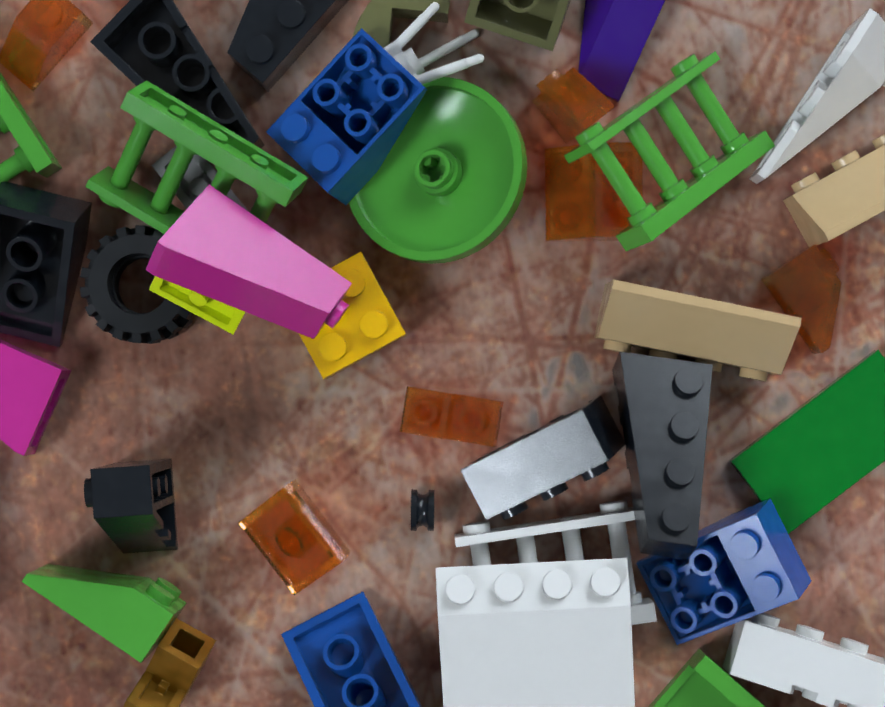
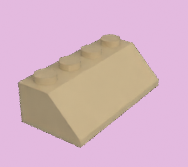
(842, 198)
(696, 329)

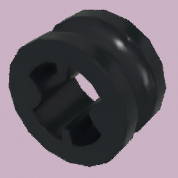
(422, 510)

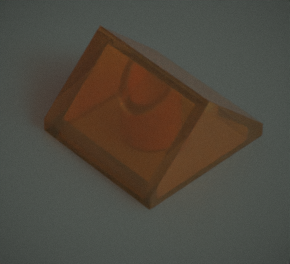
(295, 537)

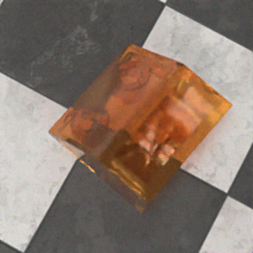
(581, 199)

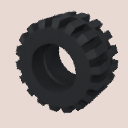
(103, 293)

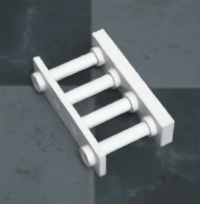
(612, 514)

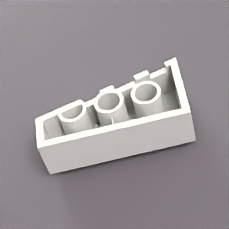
(805, 663)

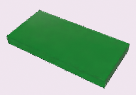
(820, 445)

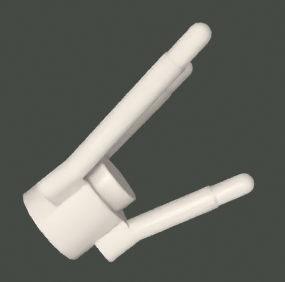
(416, 66)

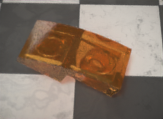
(451, 416)

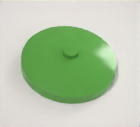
(447, 177)

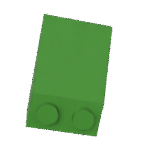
(119, 607)

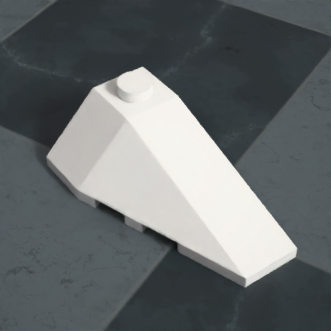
(844, 82)

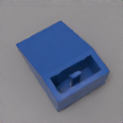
(349, 117)
(733, 574)

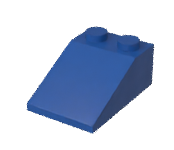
(349, 659)

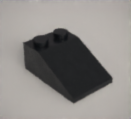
(39, 260)

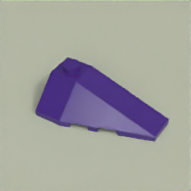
(613, 41)

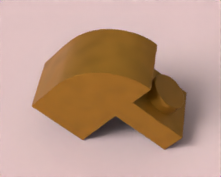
(172, 668)

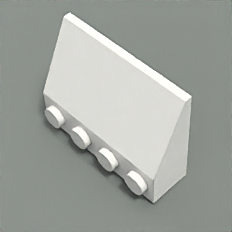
(536, 634)

